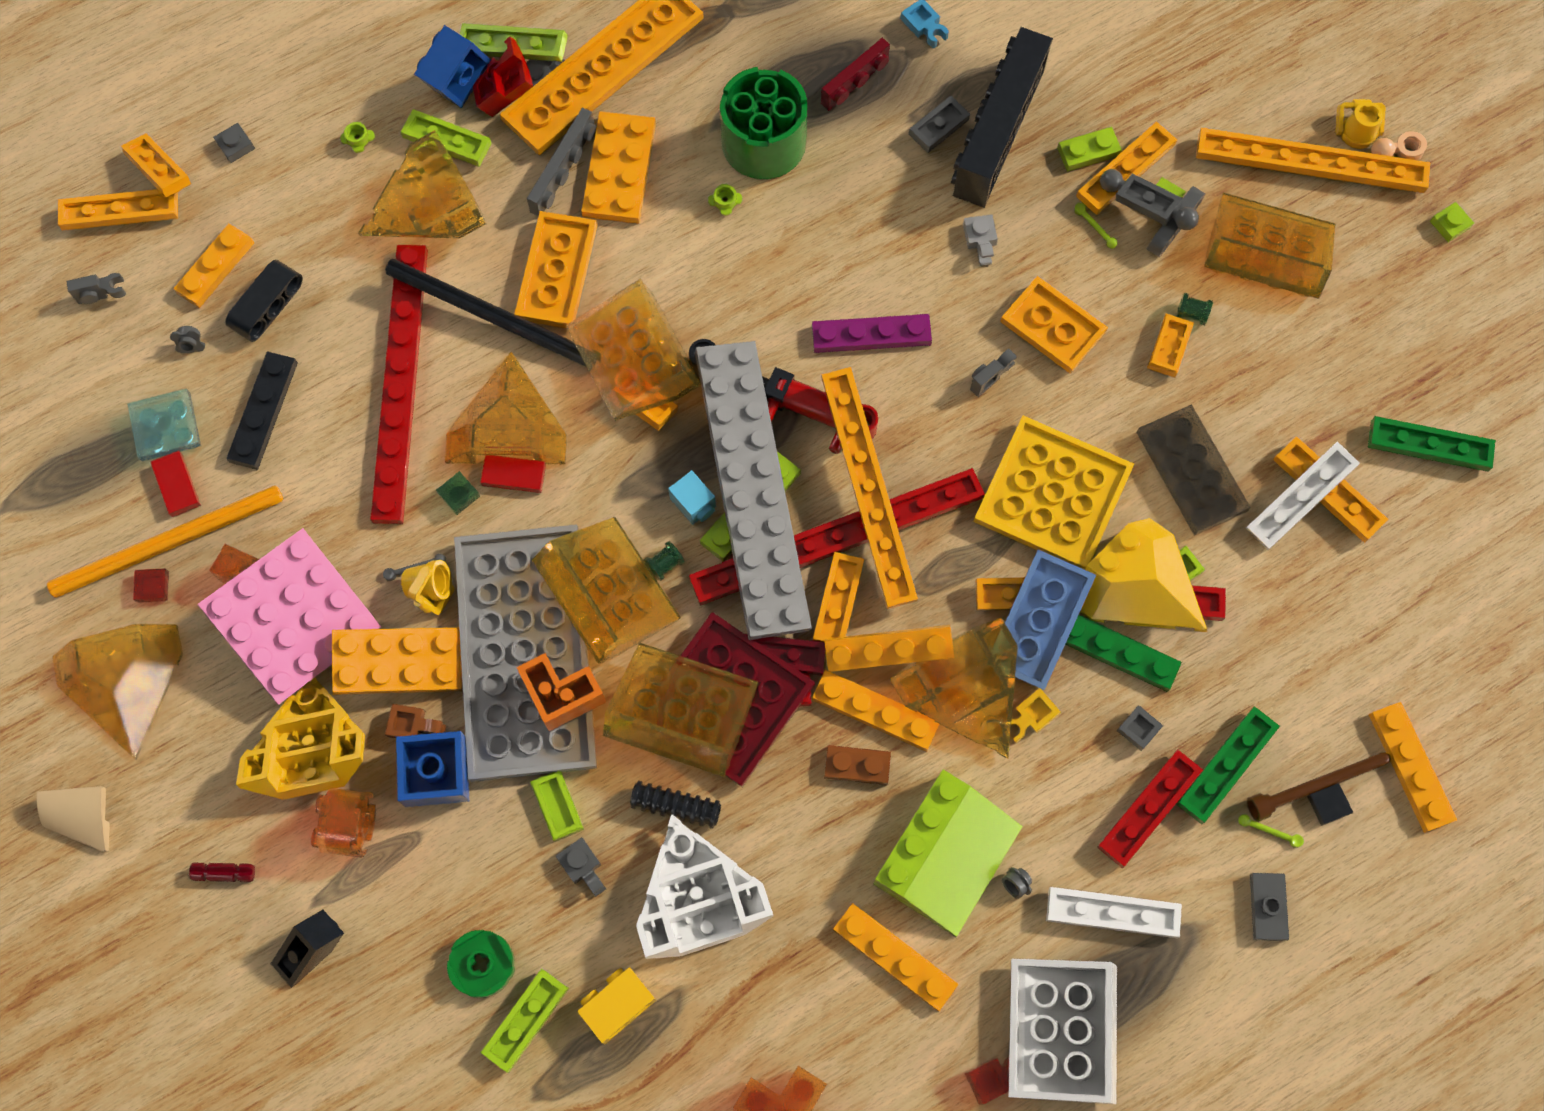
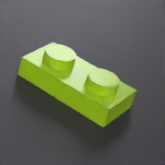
(1089, 149)

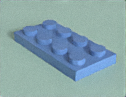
(1046, 614)

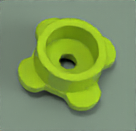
(357, 129)
(728, 192)

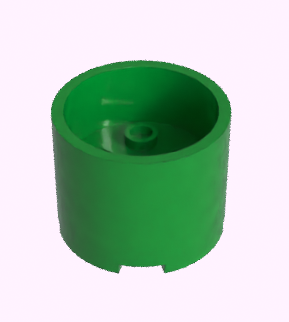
(763, 123)

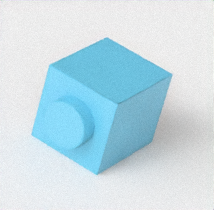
(692, 498)

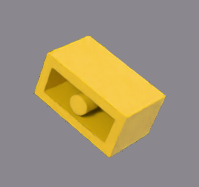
(616, 1004)

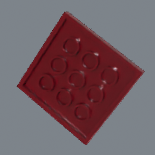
(777, 696)

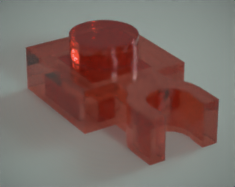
(989, 1080)

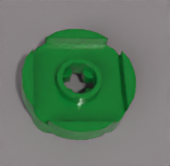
(462, 958)

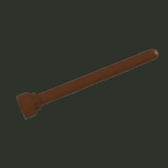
(1263, 806)

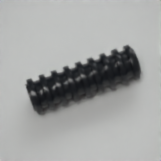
(676, 804)

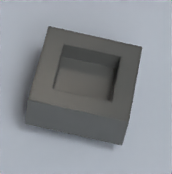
(234, 142)
(1139, 728)

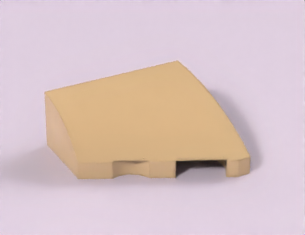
(76, 814)

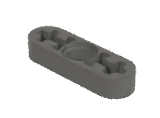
(1167, 233)

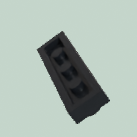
(262, 410)

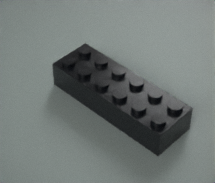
(1000, 116)

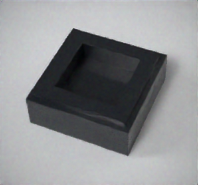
(1330, 804)

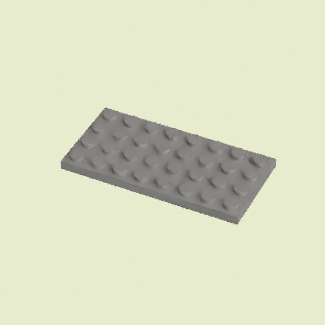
(503, 623)

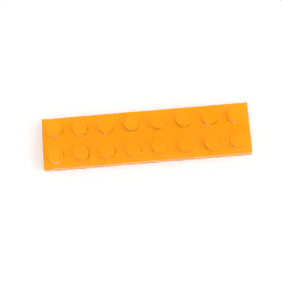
(599, 69)

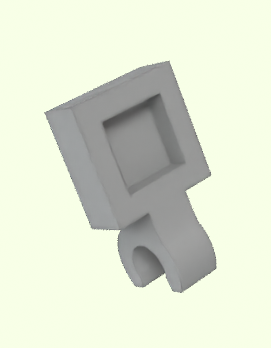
(981, 234)

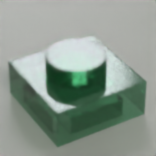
(458, 493)

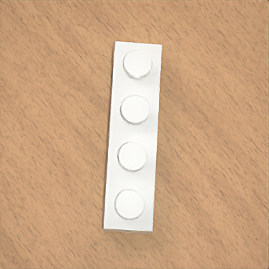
(1302, 495)
(1114, 912)

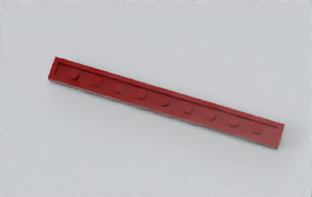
(398, 393)
(849, 531)

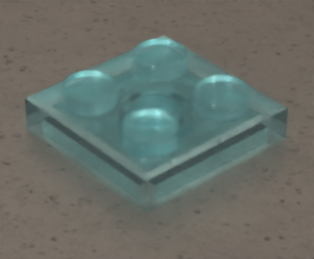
(164, 424)

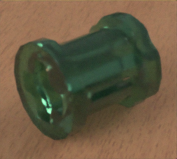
(1194, 309)
(664, 560)

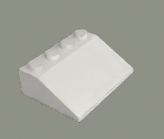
(1063, 1030)

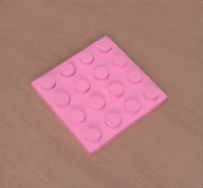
(284, 614)

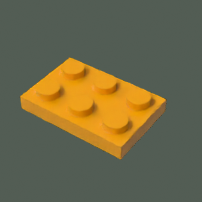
(1053, 324)

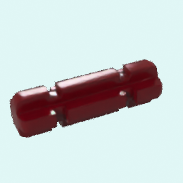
(222, 872)

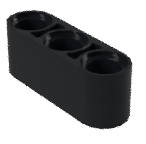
(264, 300)

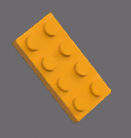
(618, 167)
(556, 269)
(396, 660)

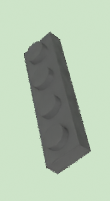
(558, 168)

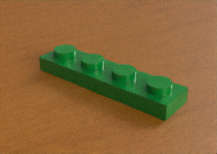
(1431, 443)
(1123, 653)
(1228, 765)

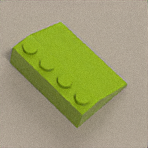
(948, 853)

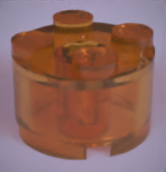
(344, 822)

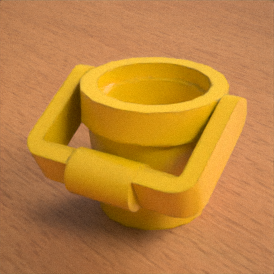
(1363, 124)
(428, 582)

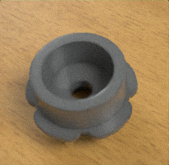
(1017, 882)

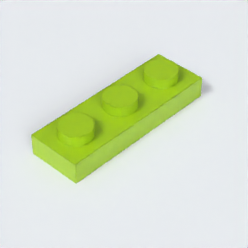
(458, 141)
(524, 1020)

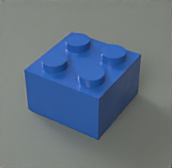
(452, 66)
(432, 769)

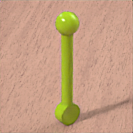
(1080, 209)
(1295, 840)

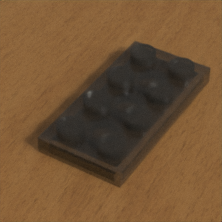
(1193, 469)

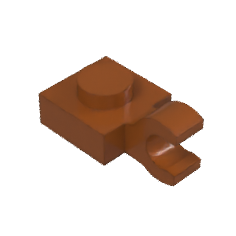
(411, 721)

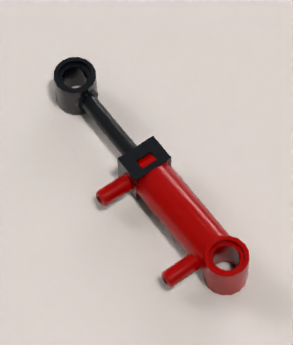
(786, 392)

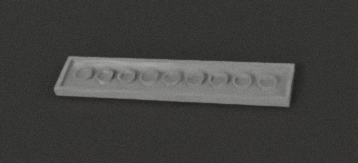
(752, 491)

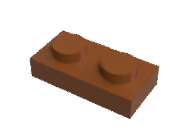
(857, 765)

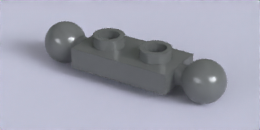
(1149, 199)

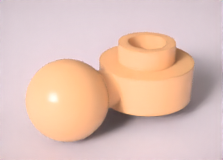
(1407, 140)

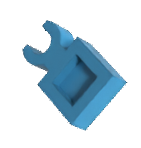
(924, 20)

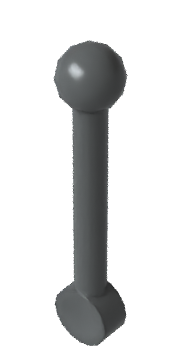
(390, 574)

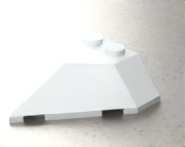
(697, 897)

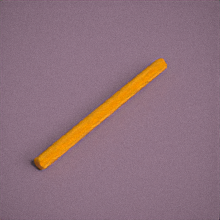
(164, 541)

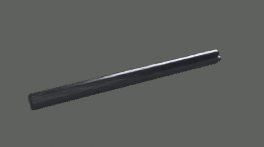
(483, 310)

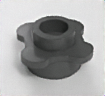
(187, 339)

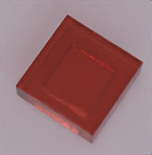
(151, 585)

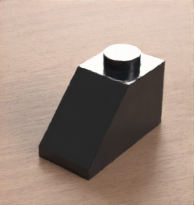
(306, 947)

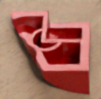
(503, 80)

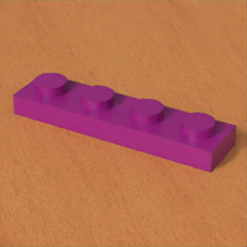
(871, 333)

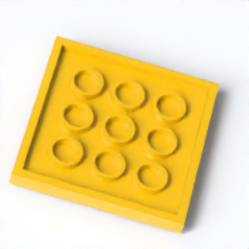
(1053, 492)

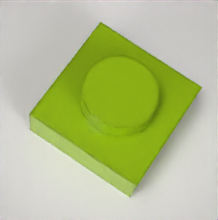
(1452, 222)

